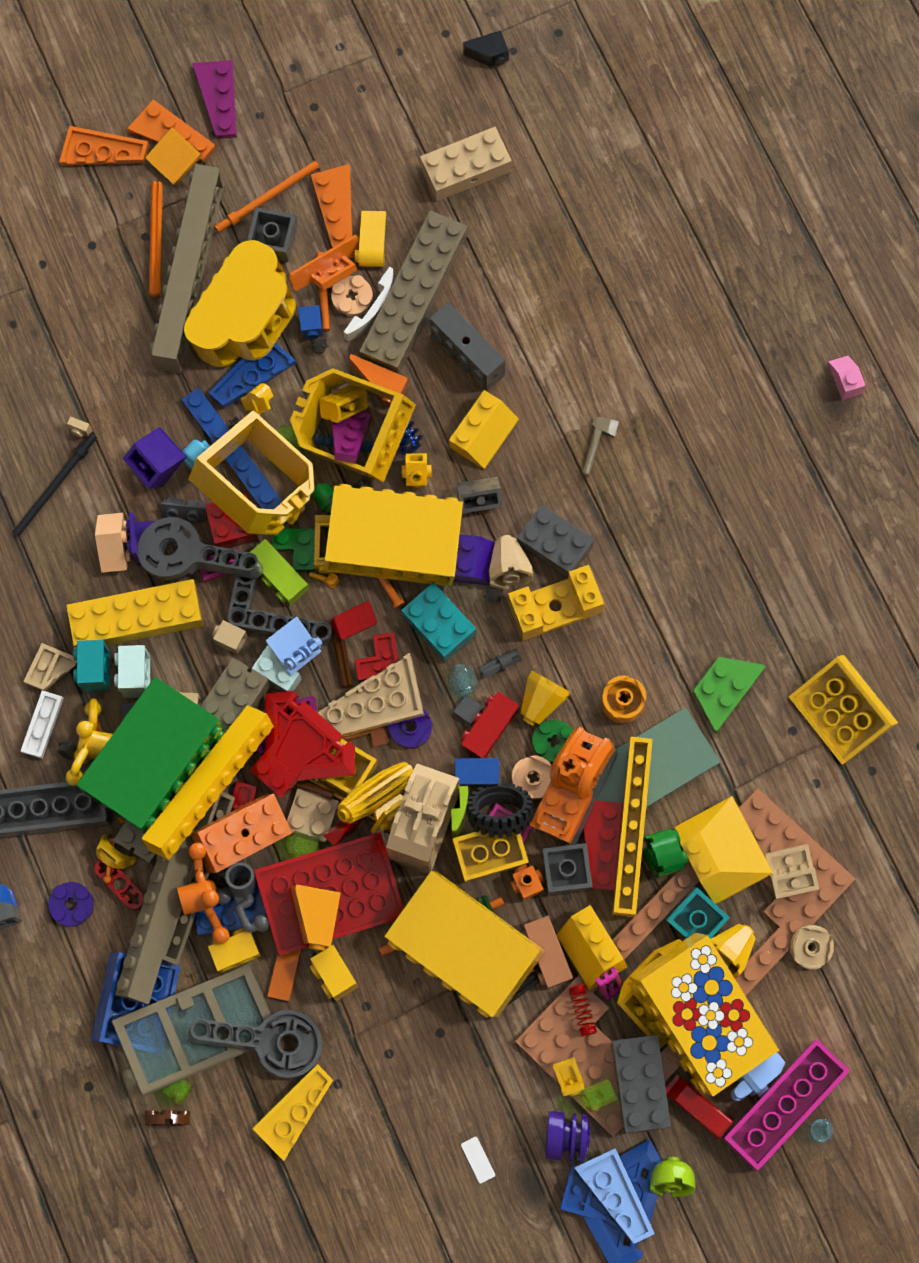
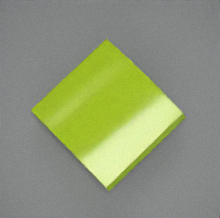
(459, 815)

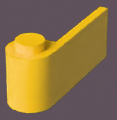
(372, 239)

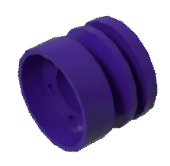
(567, 1137)

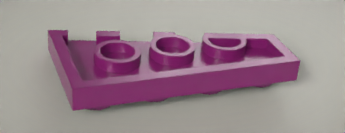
(217, 88)
(349, 436)

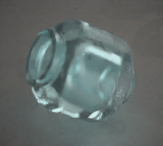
(462, 680)

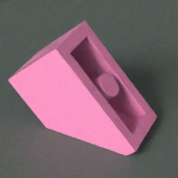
(847, 377)

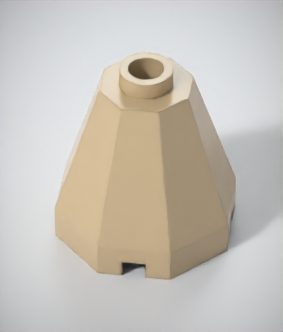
(509, 564)

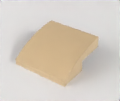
(792, 871)

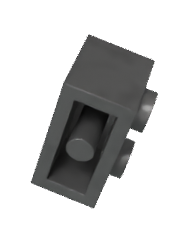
(479, 494)

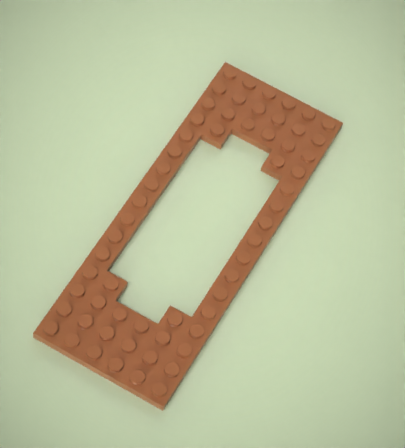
(556, 1033)

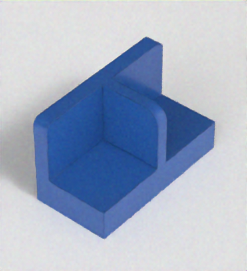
(477, 771)

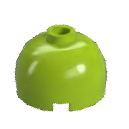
(672, 1177)

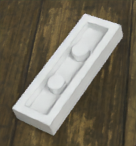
(42, 724)

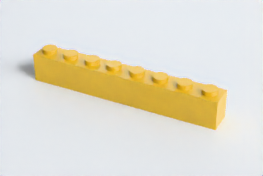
(207, 782)
(632, 827)

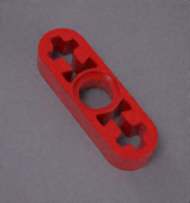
(126, 900)

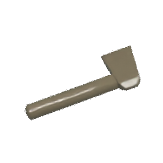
(600, 425)

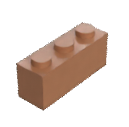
(552, 964)

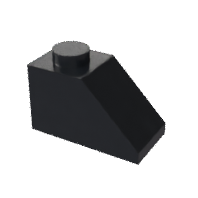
(487, 49)

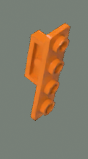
(327, 267)

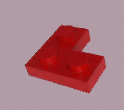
(385, 655)

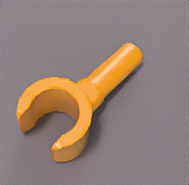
(331, 581)

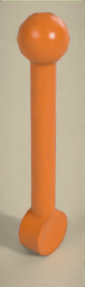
(107, 878)

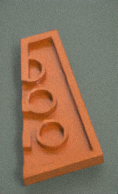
(157, 121)

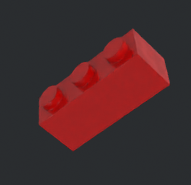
(489, 725)

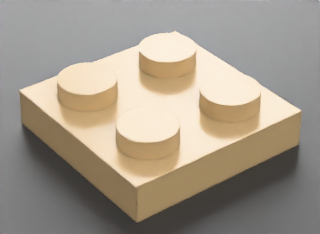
(312, 814)

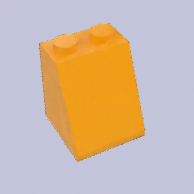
(316, 915)

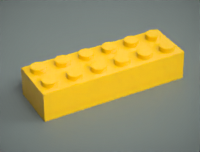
(137, 614)

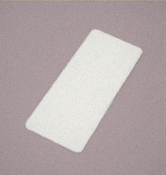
(478, 1160)

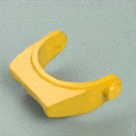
(116, 859)

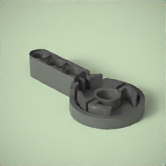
(190, 552)
(267, 1041)

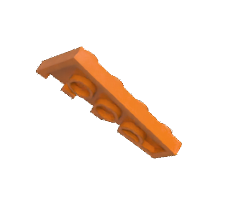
(99, 148)
(334, 199)

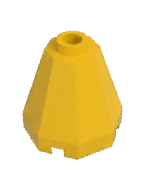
(541, 698)
(735, 947)

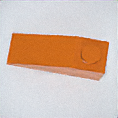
(379, 376)

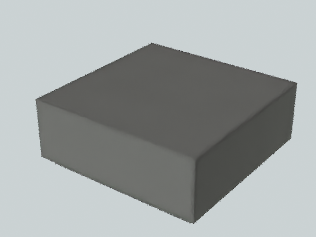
(468, 709)

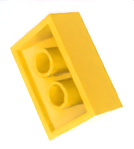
(483, 430)
(590, 947)

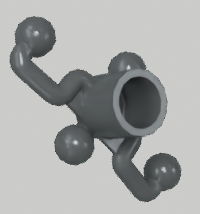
(242, 894)

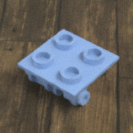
(294, 646)

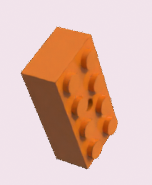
(261, 826)

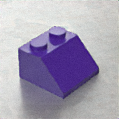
(473, 560)

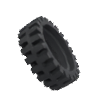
(500, 825)

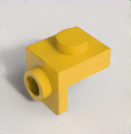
(569, 1077)

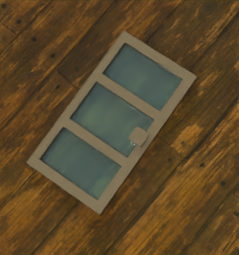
(158, 1037)

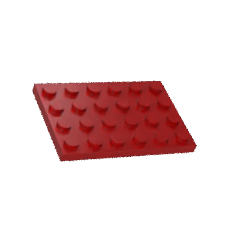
(354, 869)

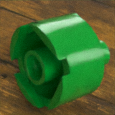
(664, 853)

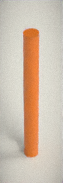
(324, 306)

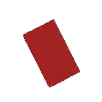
(354, 621)
(341, 831)

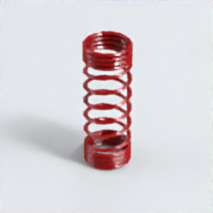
(580, 990)

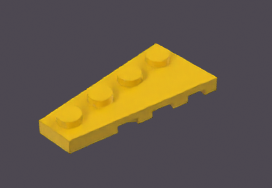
(289, 1116)

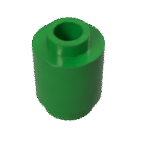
(323, 497)

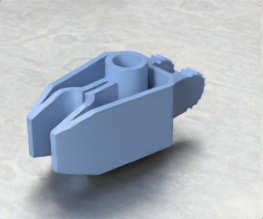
(757, 1079)

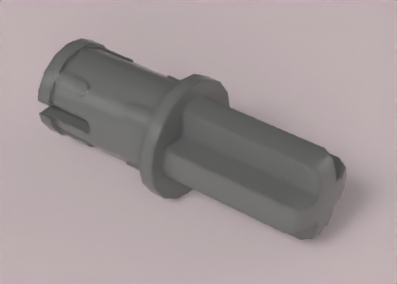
(500, 663)

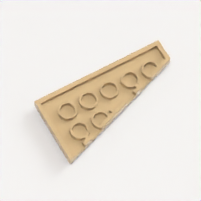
(377, 701)

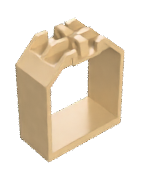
(422, 818)

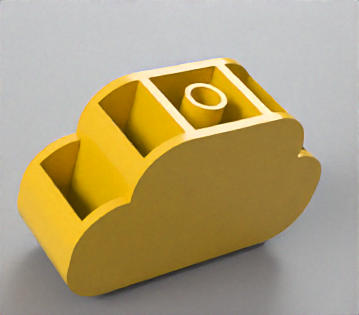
(241, 308)

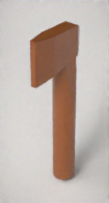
(378, 736)

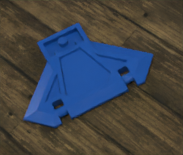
(607, 1233)

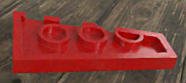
(602, 841)

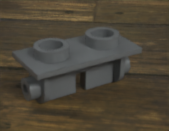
(192, 511)

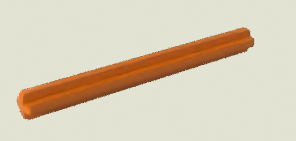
(155, 239)

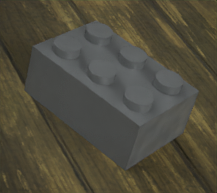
(555, 541)

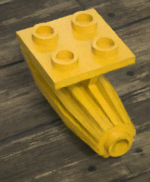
(377, 796)

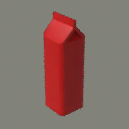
(698, 1107)

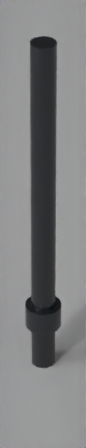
(80, 452)

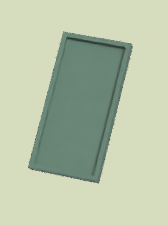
(677, 758)

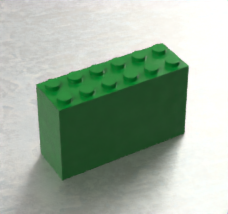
(151, 755)

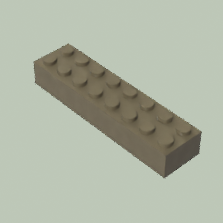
(414, 292)

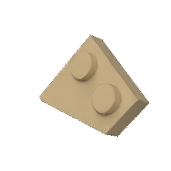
(48, 667)

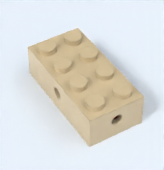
(466, 163)

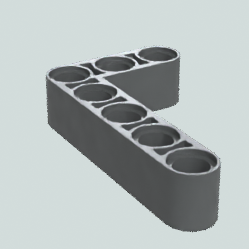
(271, 619)

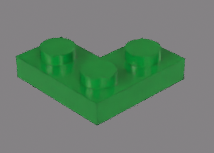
(301, 543)

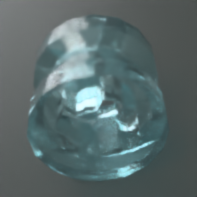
(817, 1133)

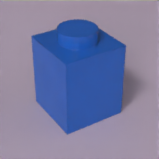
(310, 322)

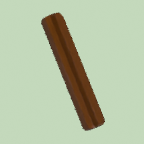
(342, 661)

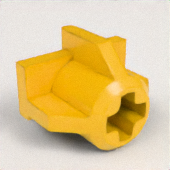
(258, 399)

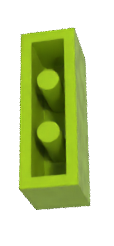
(279, 574)

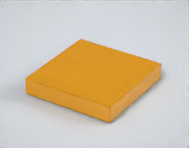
(173, 156)

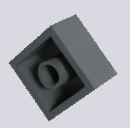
(274, 230)
(567, 869)

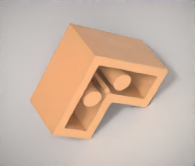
(110, 541)

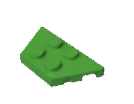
(725, 687)

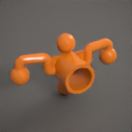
(202, 895)

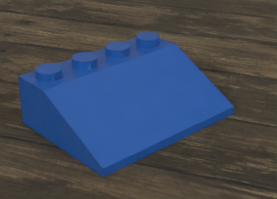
(114, 1007)

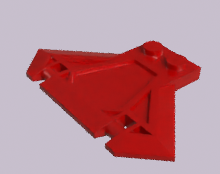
(300, 746)

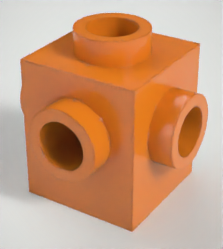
(527, 890)

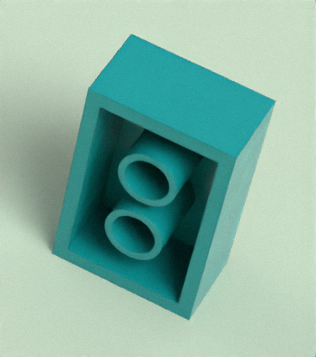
(439, 622)

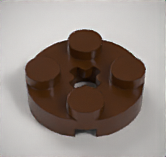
(167, 1117)

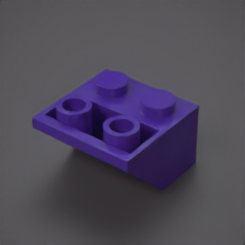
(154, 458)

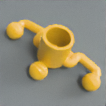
(89, 743)

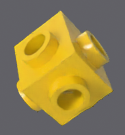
(416, 470)

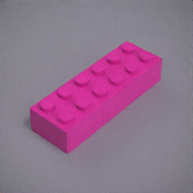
(785, 1105)

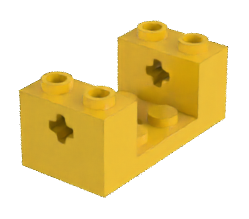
(577, 596)

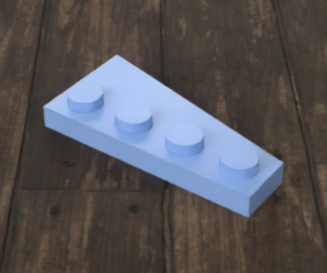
(613, 1188)

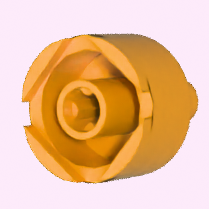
(630, 689)

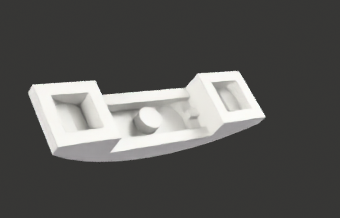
(360, 326)

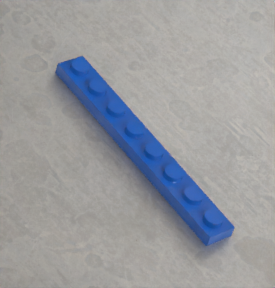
(238, 460)

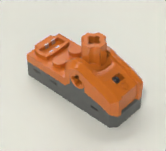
(574, 786)

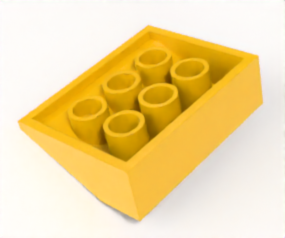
(843, 709)

